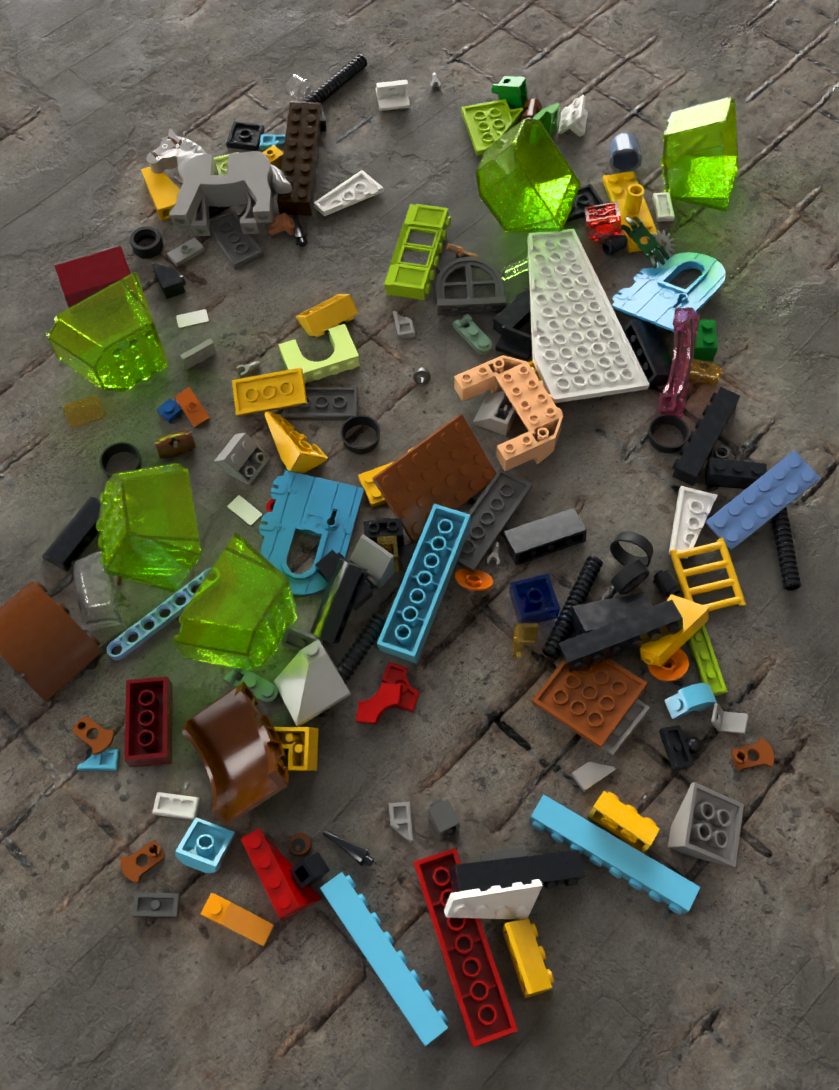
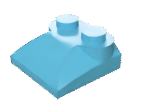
(204, 846)

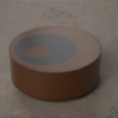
(300, 844)

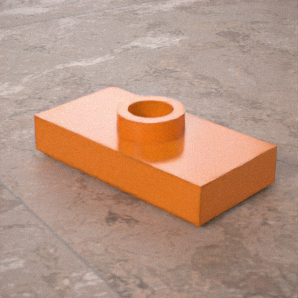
(191, 407)

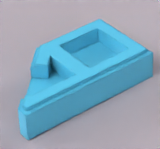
(267, 141)
(104, 761)

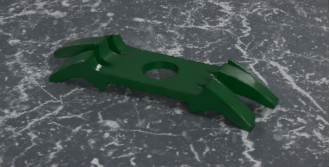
(649, 248)

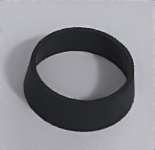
(360, 420)
(672, 420)
(117, 448)
(624, 557)

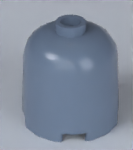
(624, 153)

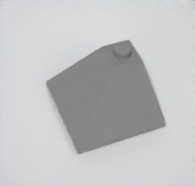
(310, 684)
(707, 826)

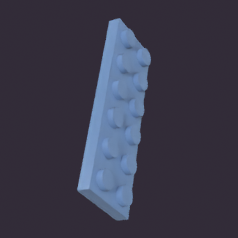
(762, 500)

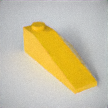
(292, 446)

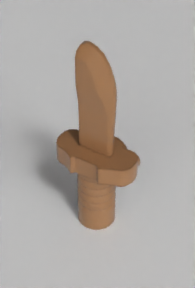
(459, 250)

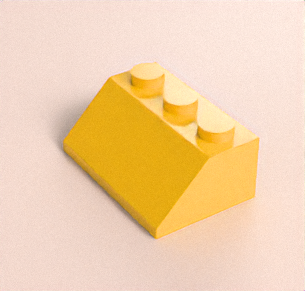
(327, 314)
(624, 821)
(527, 957)

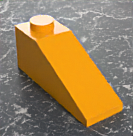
(237, 919)

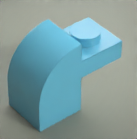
(691, 698)

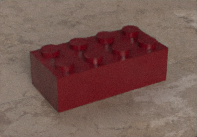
(148, 722)

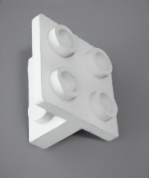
(392, 95)
(574, 117)

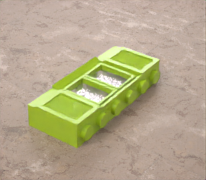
(417, 252)

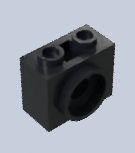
(384, 527)

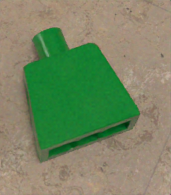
(513, 90)

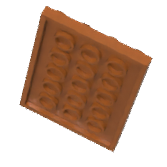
(439, 471)

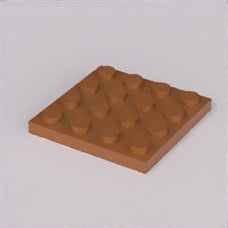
(590, 699)

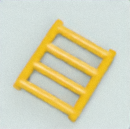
(725, 563)

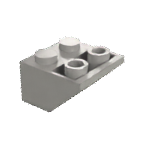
(496, 413)
(242, 458)

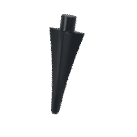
(300, 234)
(358, 853)

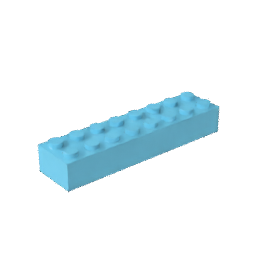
(424, 583)

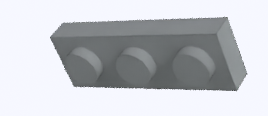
(626, 727)

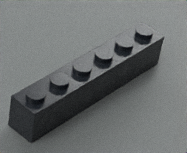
(706, 436)
(621, 636)
(549, 868)

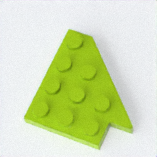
(489, 122)

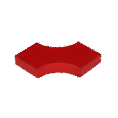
(397, 675)
(371, 710)

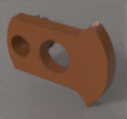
(104, 737)
(764, 753)
(129, 864)

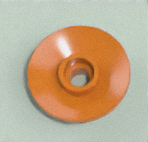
(473, 581)
(679, 667)

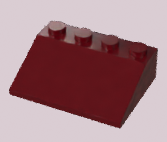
(91, 274)

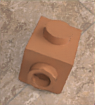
(281, 223)

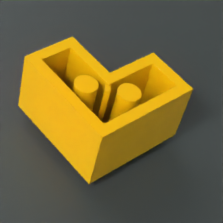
(301, 746)

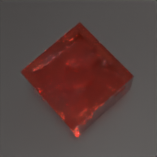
(603, 221)

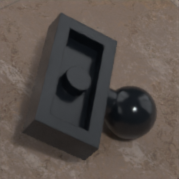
(677, 748)

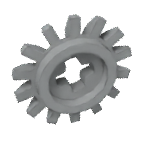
(665, 239)

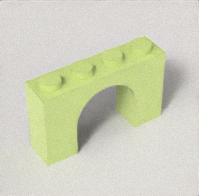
(344, 356)

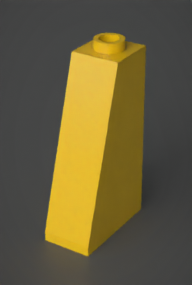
(162, 192)
(693, 616)

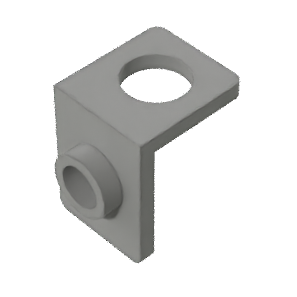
(729, 721)

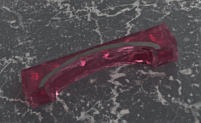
(685, 333)

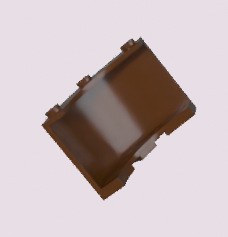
(43, 640)
(238, 753)

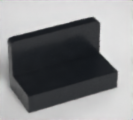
(515, 343)

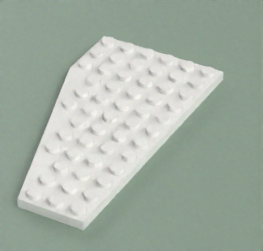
(573, 326)

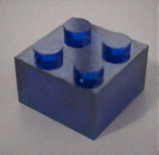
(534, 599)

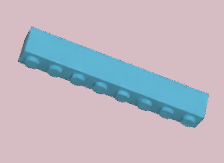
(615, 855)
(384, 959)

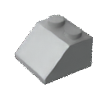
(375, 559)

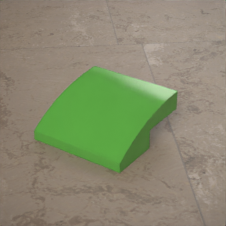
(549, 117)

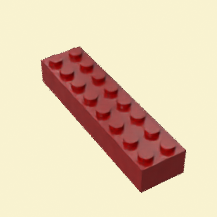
(465, 956)

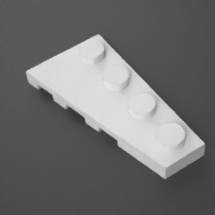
(350, 192)
(690, 517)
(494, 903)

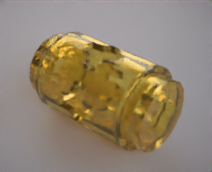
(710, 372)

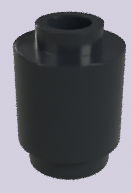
(614, 244)
(666, 583)

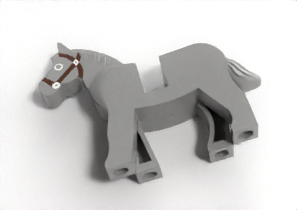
(248, 180)

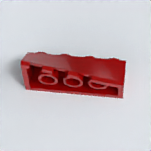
(276, 877)

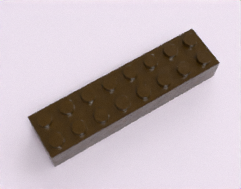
(301, 157)

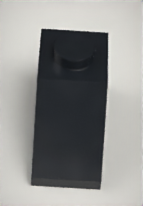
(169, 280)

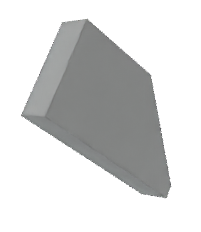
(404, 326)
(591, 774)
(401, 819)

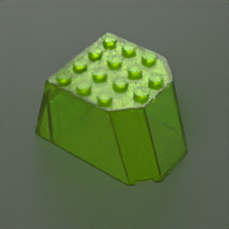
(701, 154)
(527, 180)
(110, 337)
(149, 526)
(237, 610)

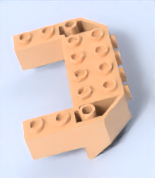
(529, 400)

